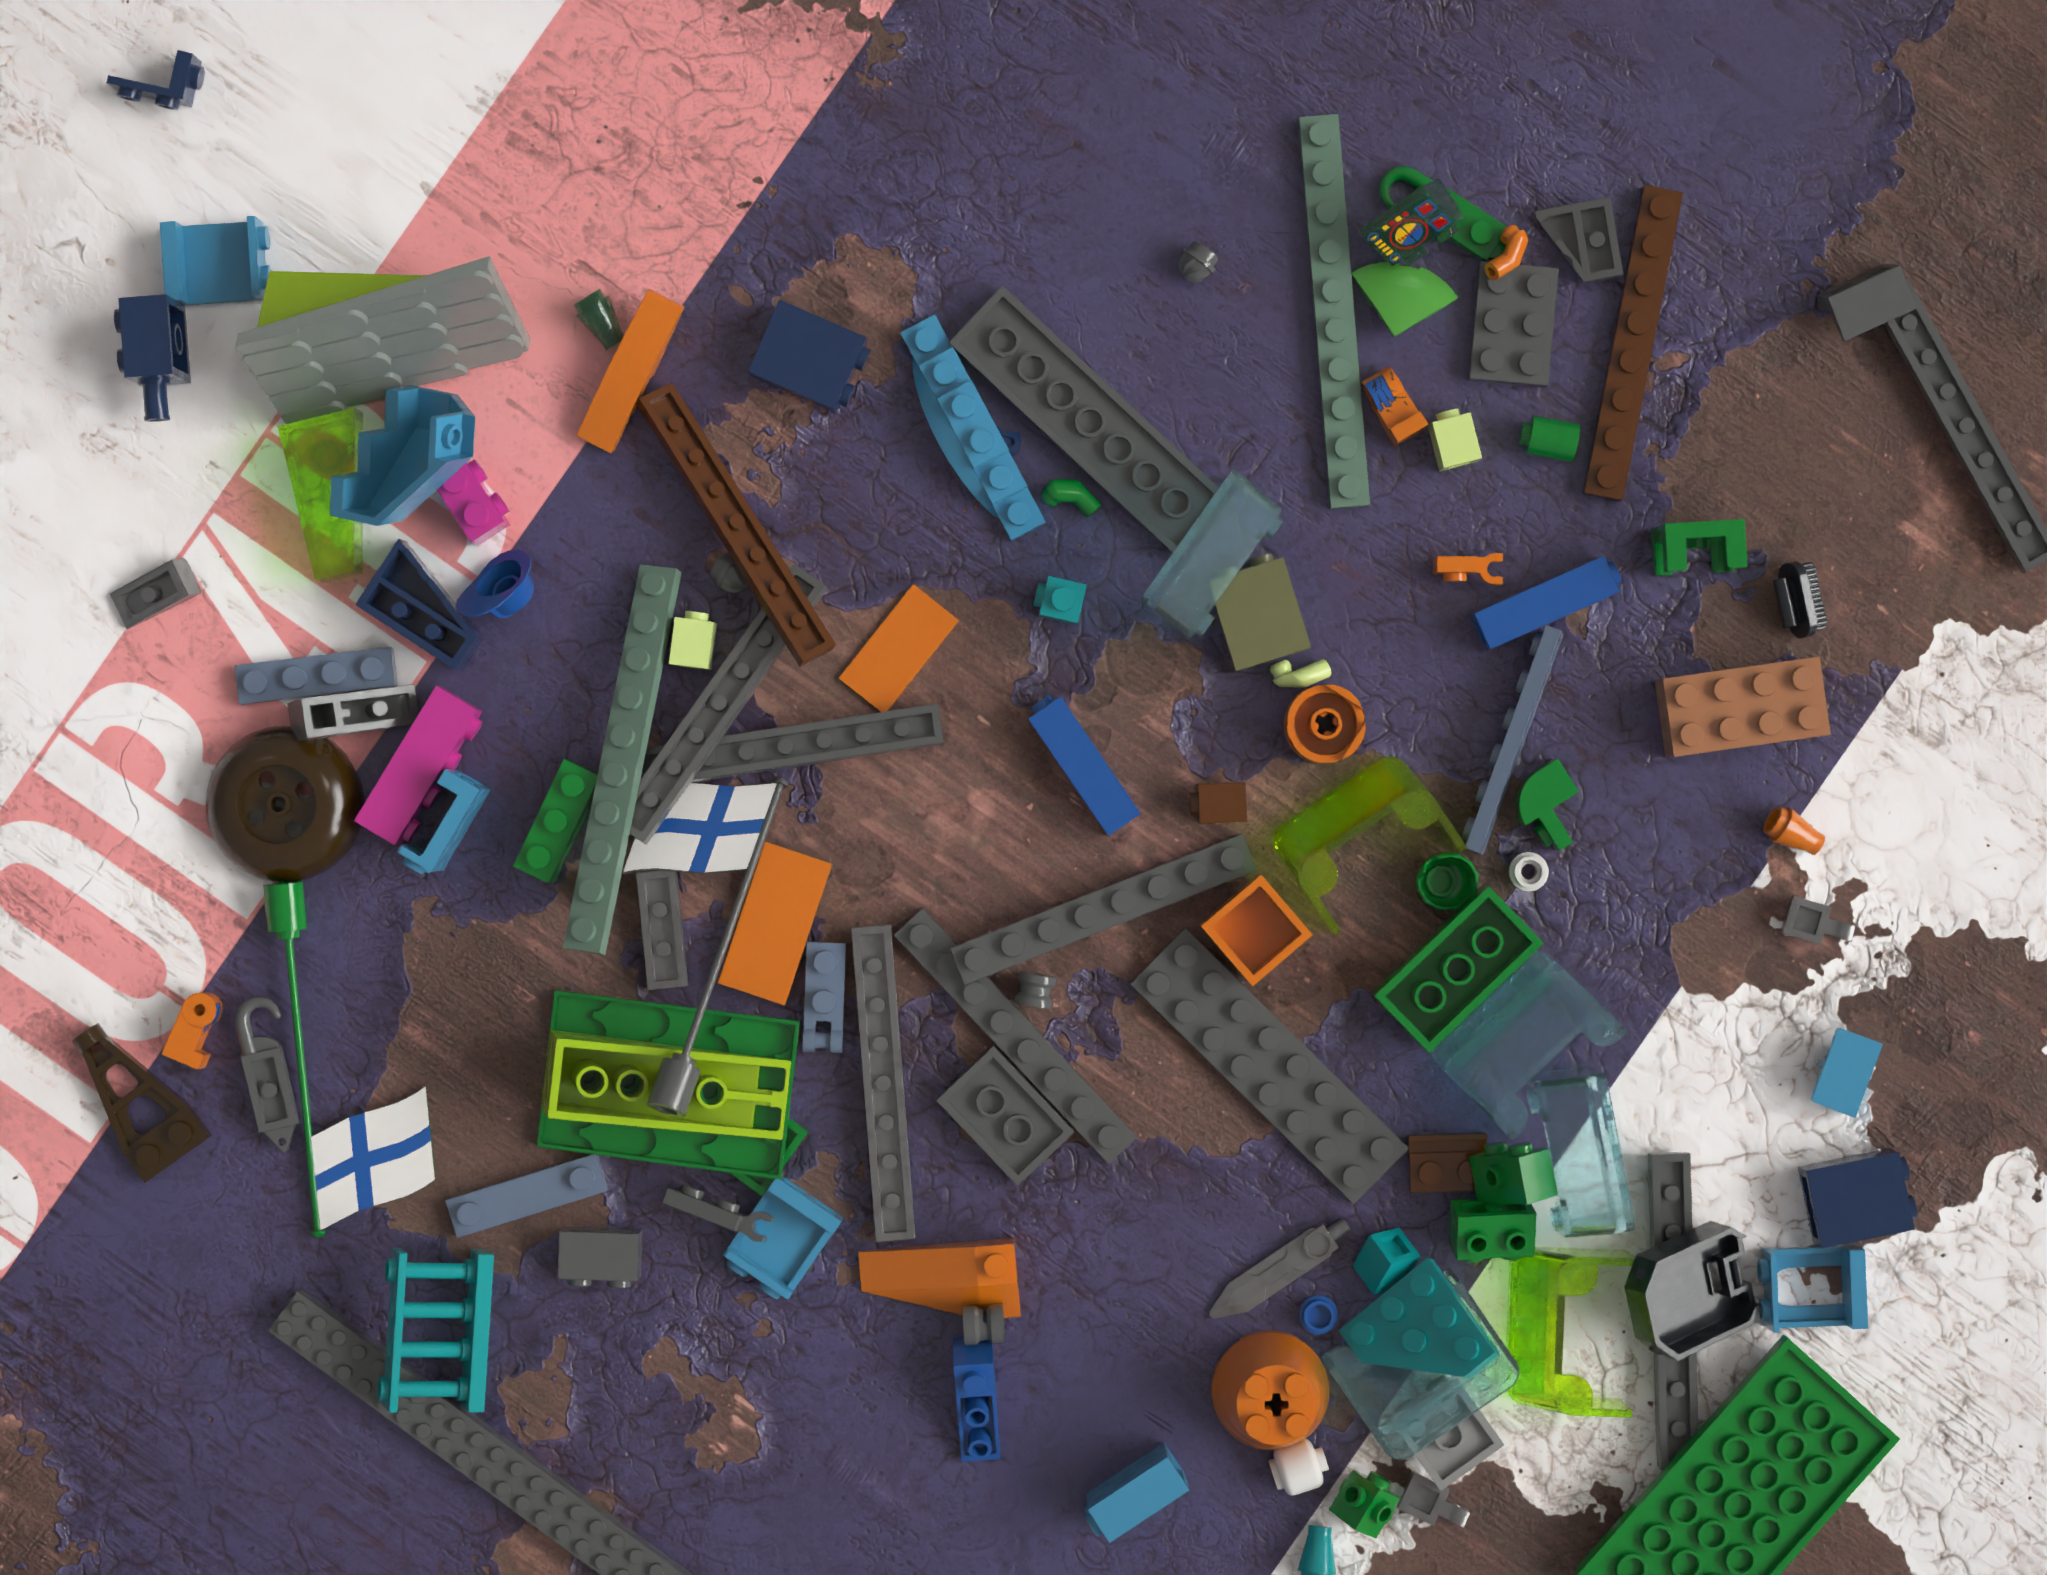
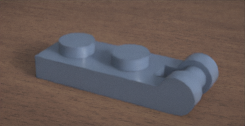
(824, 995)

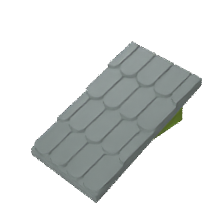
(353, 335)

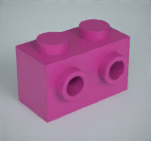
(473, 505)

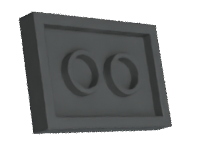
(1514, 326)
(1005, 1115)

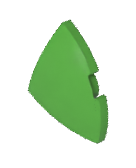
(1402, 294)

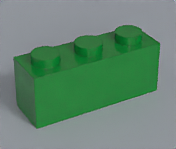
(558, 822)

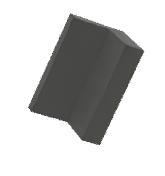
(1868, 300)

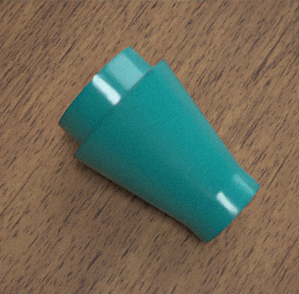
(1318, 1552)

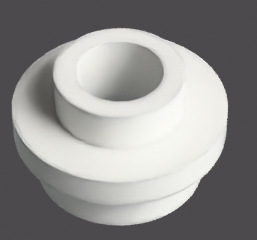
(1539, 877)

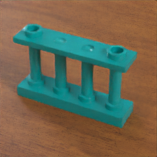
(470, 1350)

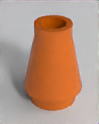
(1790, 829)

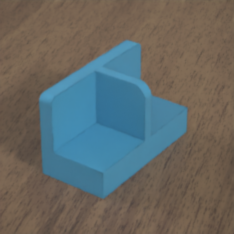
(1846, 1072)

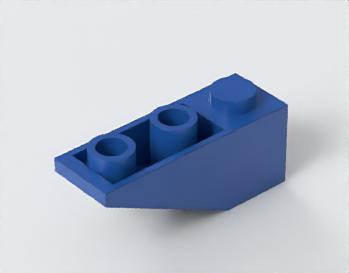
(976, 1400)

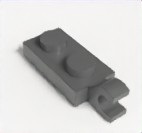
(722, 1213)

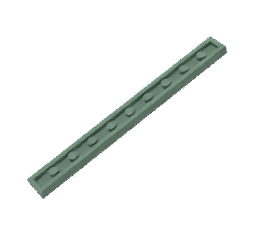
(1333, 311)
(622, 760)

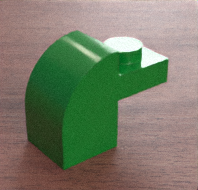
(1538, 796)

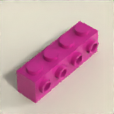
(417, 765)

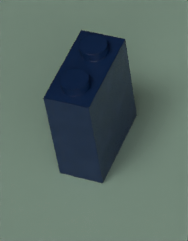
(809, 357)
(1857, 1197)

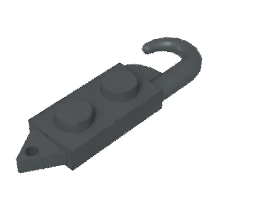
(267, 1076)

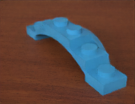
(967, 430)

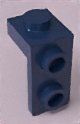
(185, 80)

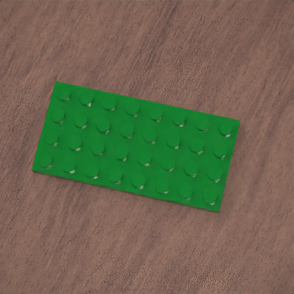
(1750, 1478)

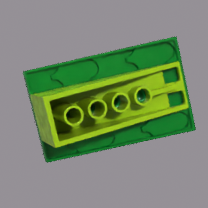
(606, 1062)

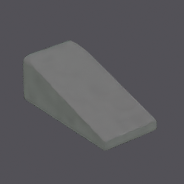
(155, 592)

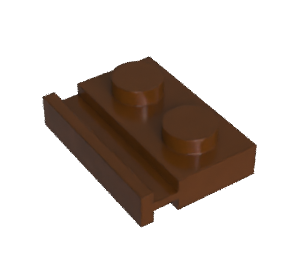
(1442, 1161)

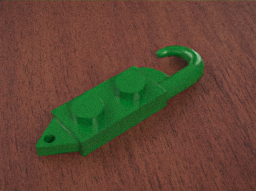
(1478, 232)

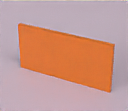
(898, 649)

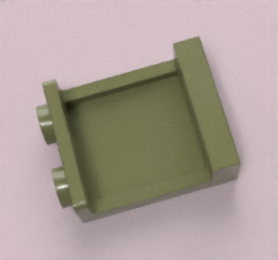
(1261, 615)

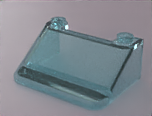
(1518, 1035)
(1417, 1407)

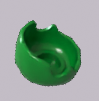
(1446, 880)

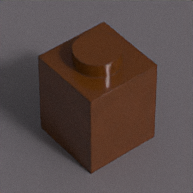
(1219, 803)

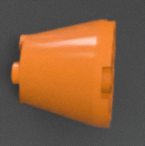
(1267, 1365)

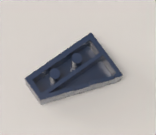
(419, 608)

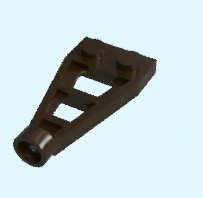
(163, 1144)

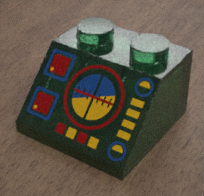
(1414, 223)

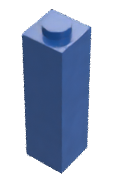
(1546, 602)
(1083, 764)

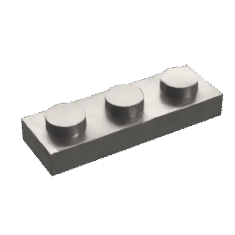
(662, 929)

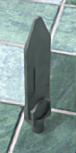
(1279, 1269)

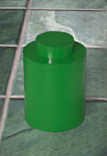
(1550, 438)

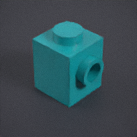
(1060, 600)

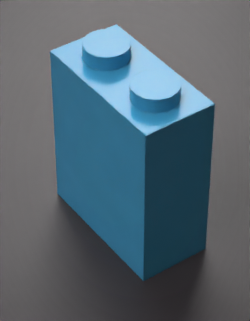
(1135, 1493)

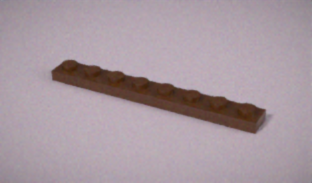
(1632, 343)
(736, 524)

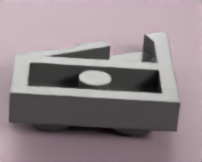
(1585, 237)

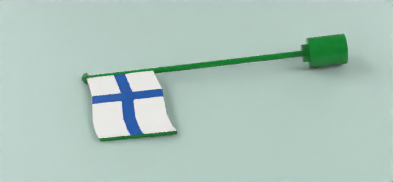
(367, 1154)

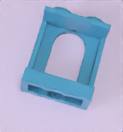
(1854, 1287)

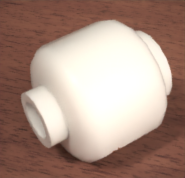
(1298, 1467)

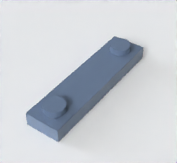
(526, 1195)

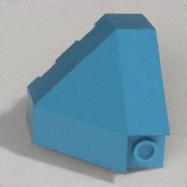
(401, 465)

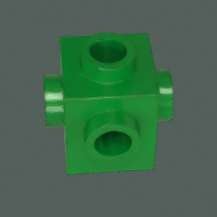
(1365, 1502)

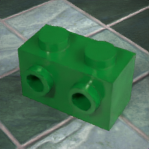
(1491, 1230)

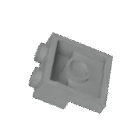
(1459, 1450)

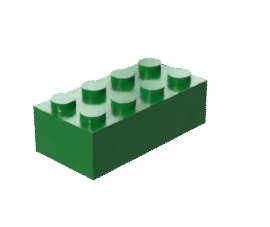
(1456, 968)

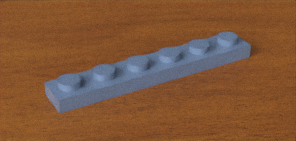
(1518, 723)

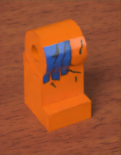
(1393, 406)
(191, 1029)

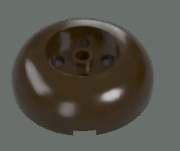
(324, 817)

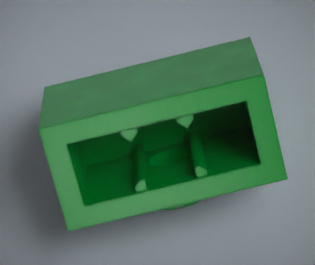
(1513, 1174)

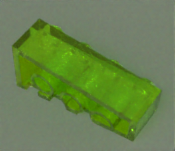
(313, 454)

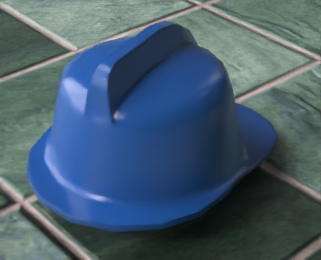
(500, 587)

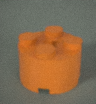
(1345, 715)

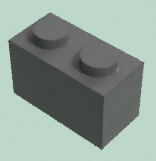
(600, 1255)

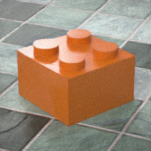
(1255, 929)

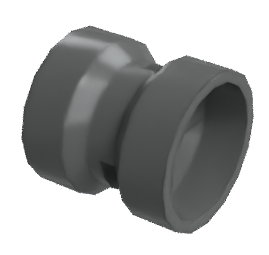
(983, 1324)

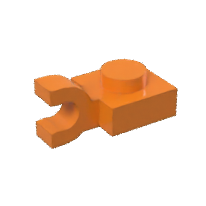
(1458, 567)

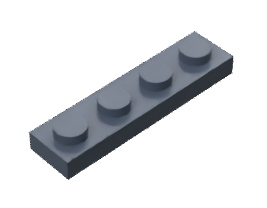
(316, 675)

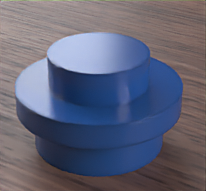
(1318, 1314)

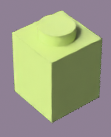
(1454, 440)
(693, 641)

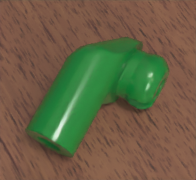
(1070, 491)

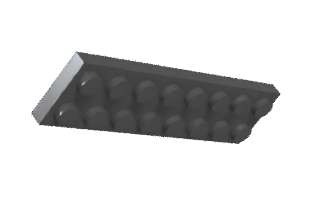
(1085, 417)
(1269, 1065)

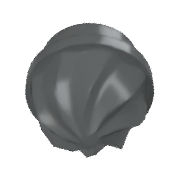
(1197, 262)
(727, 575)

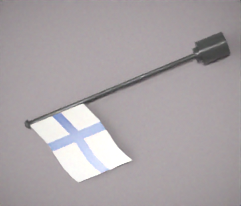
(705, 833)

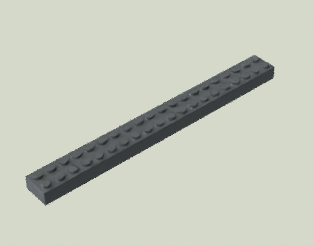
(471, 1445)

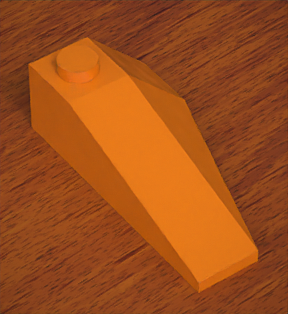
(945, 1275)

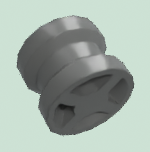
(1035, 989)

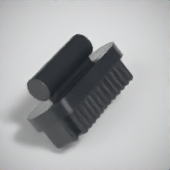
(1800, 599)

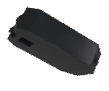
(1674, 1293)

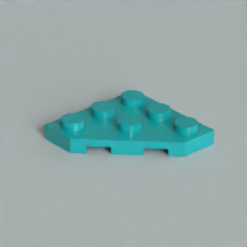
(1421, 1328)

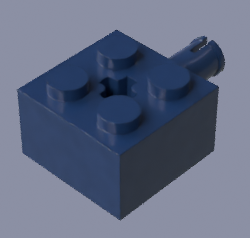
(153, 348)

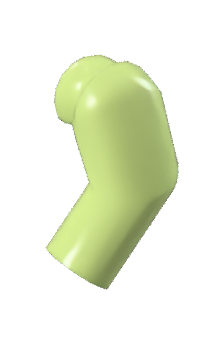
(1301, 677)

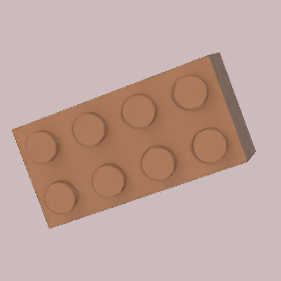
(1742, 707)

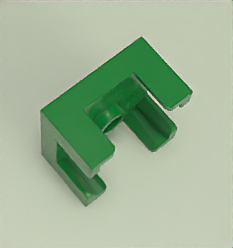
(1723, 538)

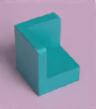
(1385, 1260)

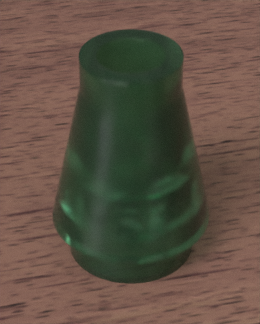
(600, 318)

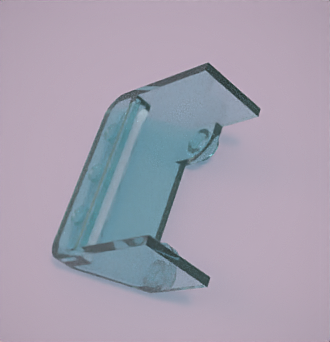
(1211, 556)
(1583, 1152)

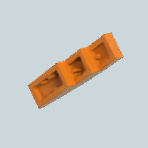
(630, 370)

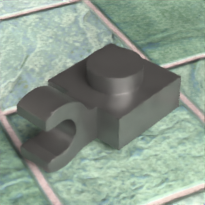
(1811, 921)
(1426, 1502)

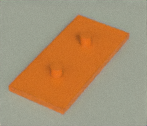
(775, 923)

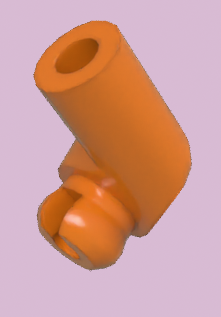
(1511, 257)

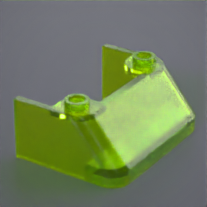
(1346, 811)
(1537, 1328)

